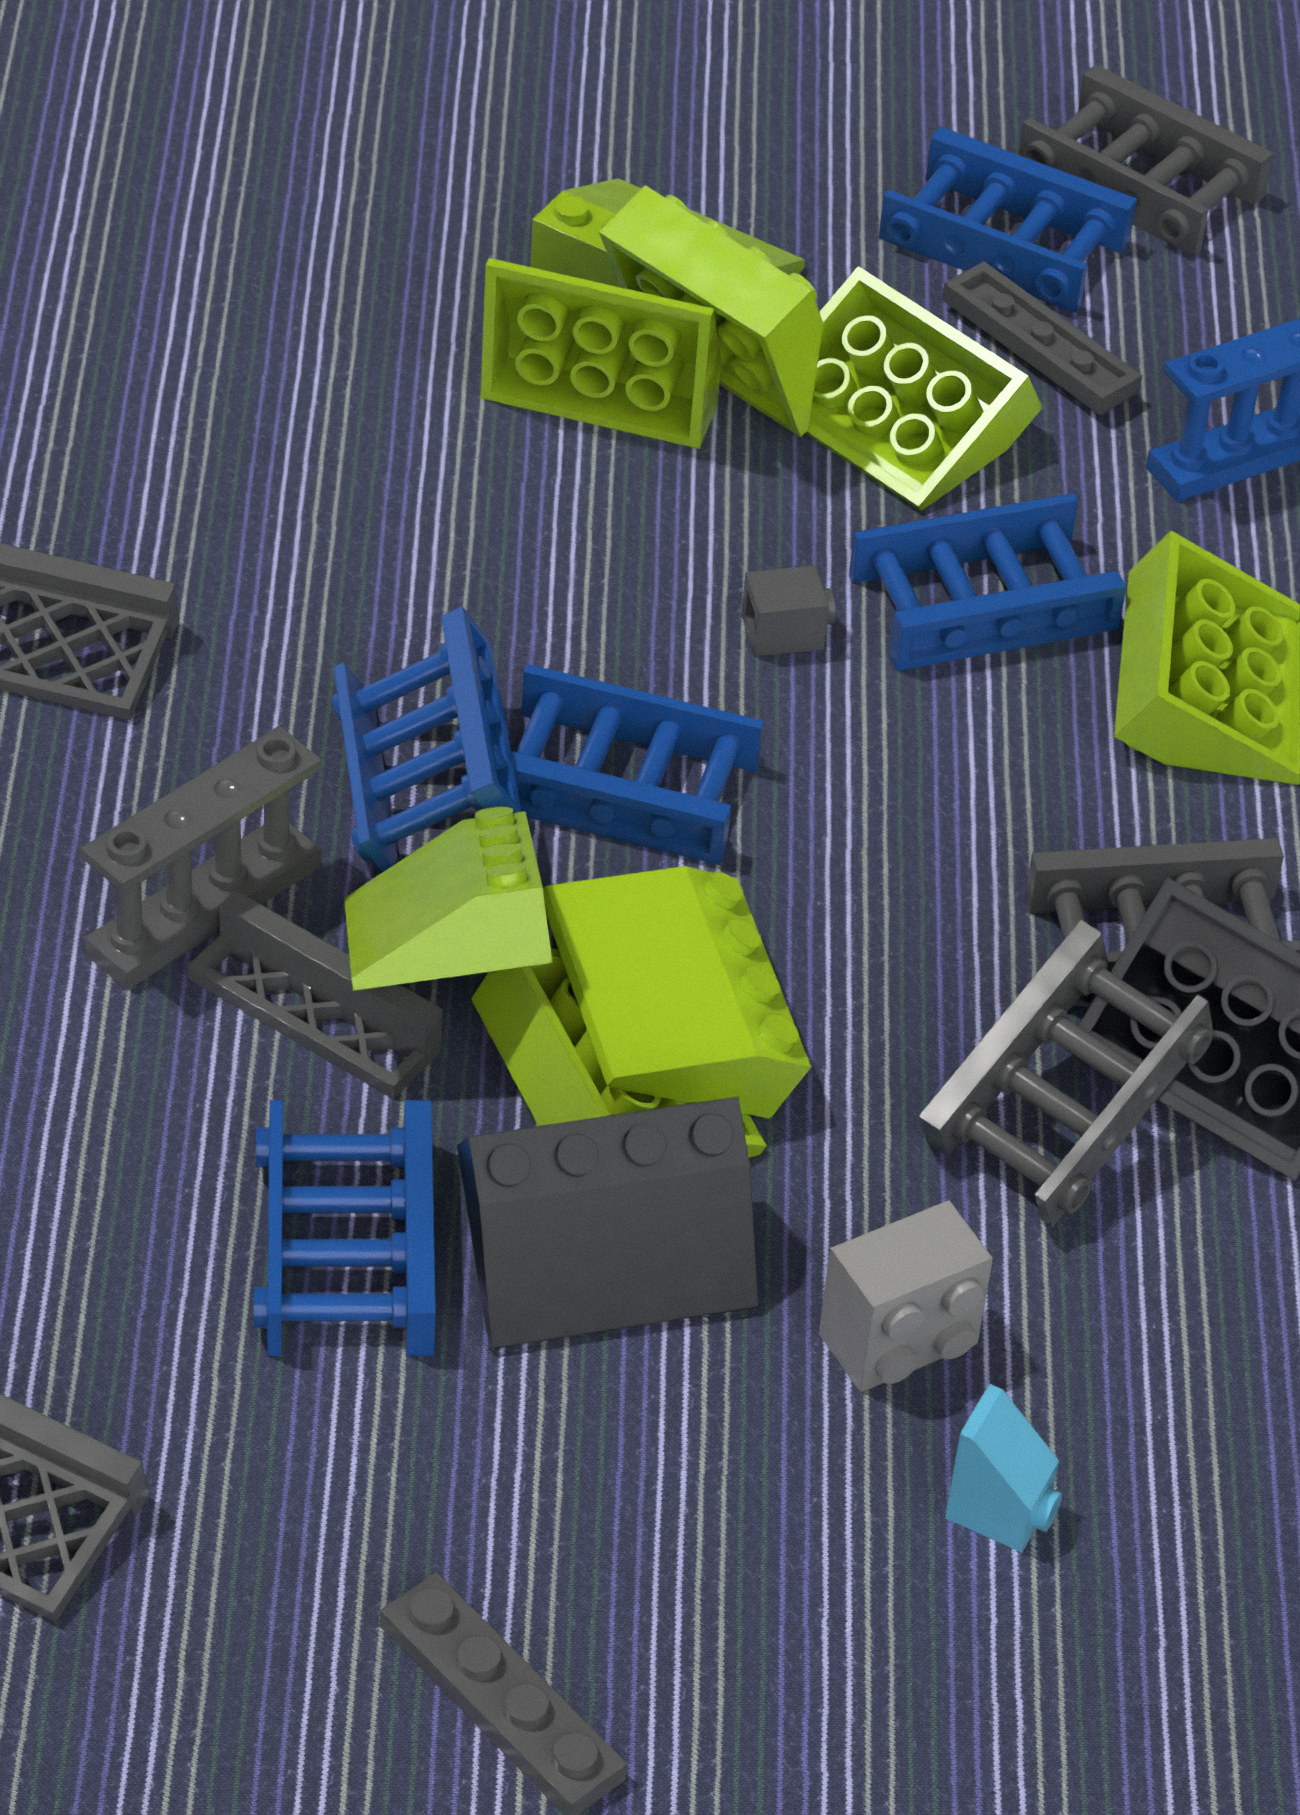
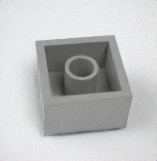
(905, 1296)

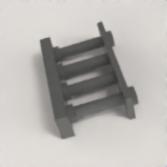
(1164, 130)
(162, 835)
(1133, 876)
(1041, 1016)

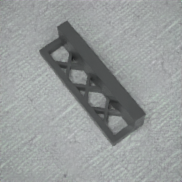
(297, 960)

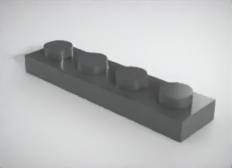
(1042, 338)
(503, 1695)

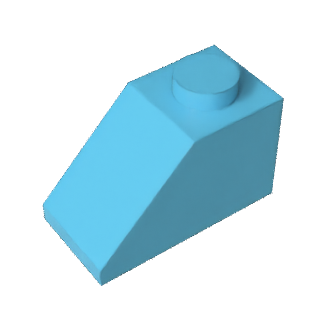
(1002, 1474)

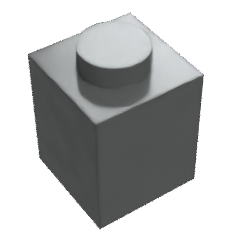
(786, 610)

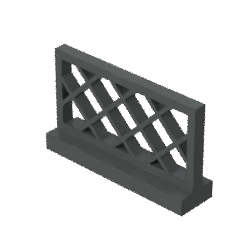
(93, 592)
(84, 1472)

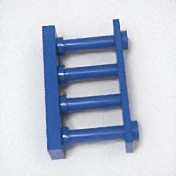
(1018, 186)
(1249, 441)
(993, 621)
(479, 742)
(620, 807)
(406, 1252)

